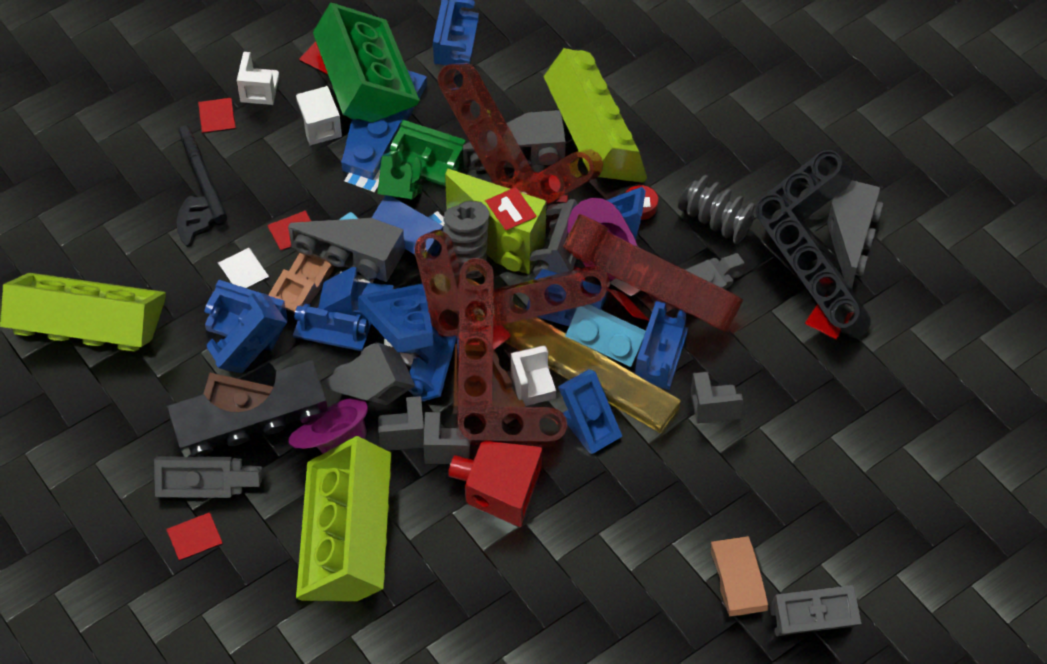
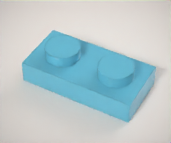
(606, 334)

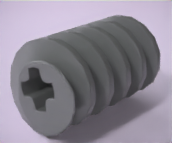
(717, 209)
(468, 230)

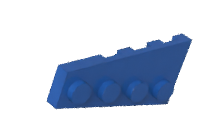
(370, 140)

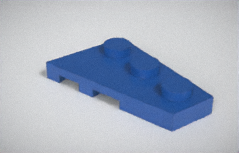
(400, 317)

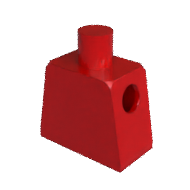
(500, 478)

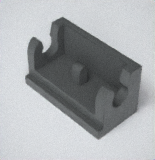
(553, 255)
(815, 610)

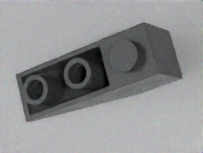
(538, 136)
(850, 226)
(351, 243)

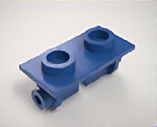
(331, 327)
(432, 370)

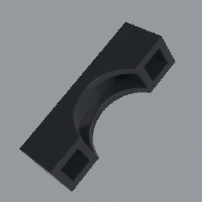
(293, 398)

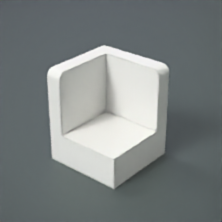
(256, 85)
(319, 115)
(532, 376)

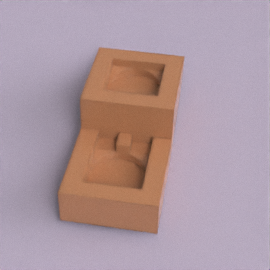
(301, 281)
(739, 576)

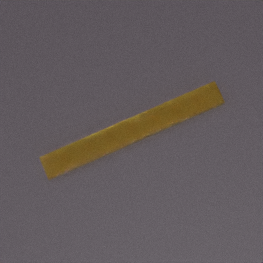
(570, 358)

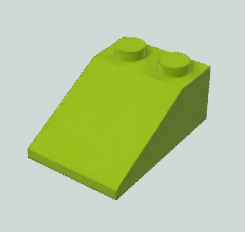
(506, 247)

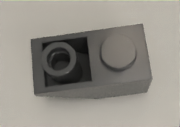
(374, 376)

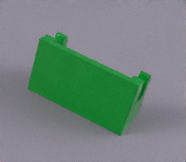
(434, 148)
(398, 179)

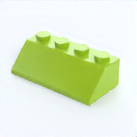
(593, 115)
(81, 310)
(344, 523)

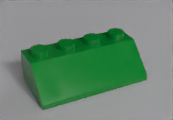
(363, 64)

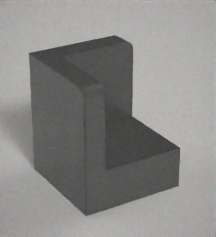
(714, 402)
(404, 429)
(442, 443)

